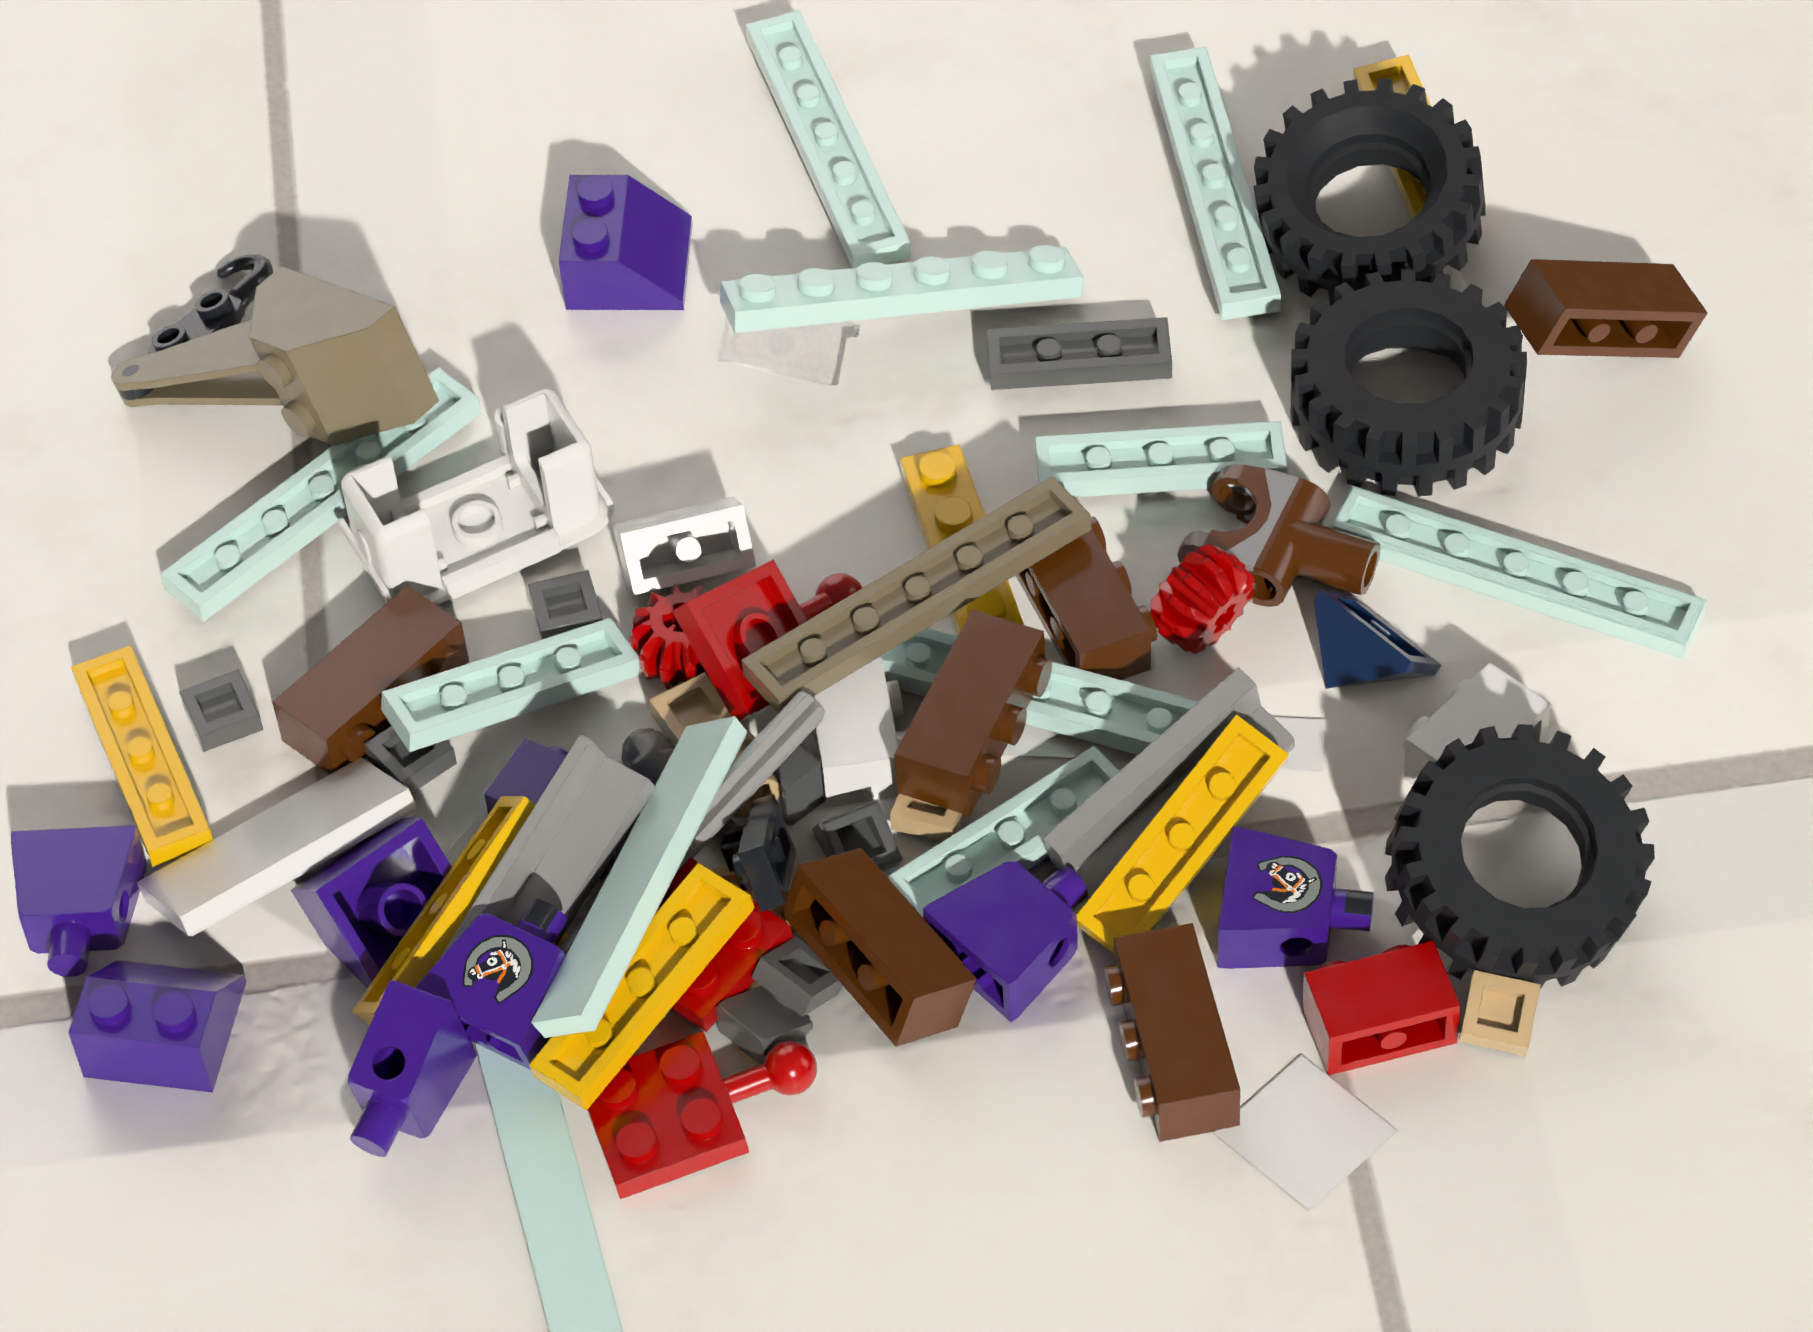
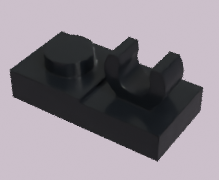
(762, 853)

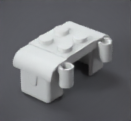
(483, 520)

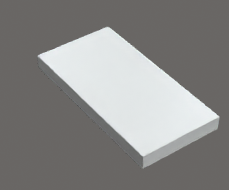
(276, 846)

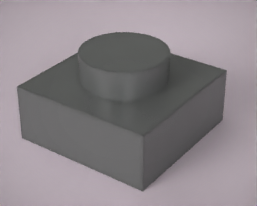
(564, 603)
(221, 710)
(409, 768)
(796, 977)

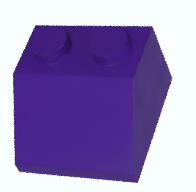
(622, 246)
(373, 894)
(155, 1024)

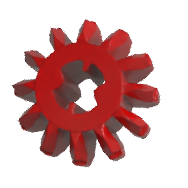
(1201, 598)
(661, 641)

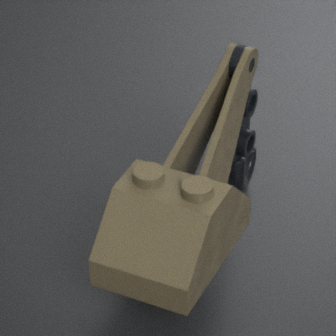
(310, 346)

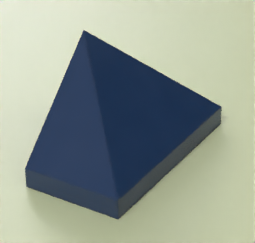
(1362, 646)

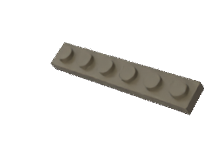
(917, 594)

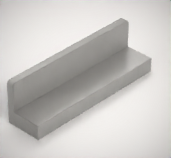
(1117, 813)
(565, 838)

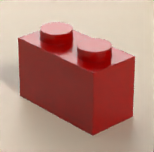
(1380, 1007)

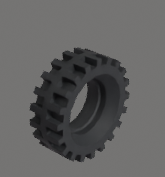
(1366, 131)
(1407, 440)
(1468, 919)

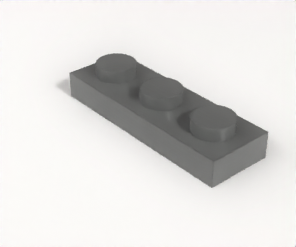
(1079, 353)

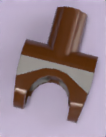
(1285, 535)

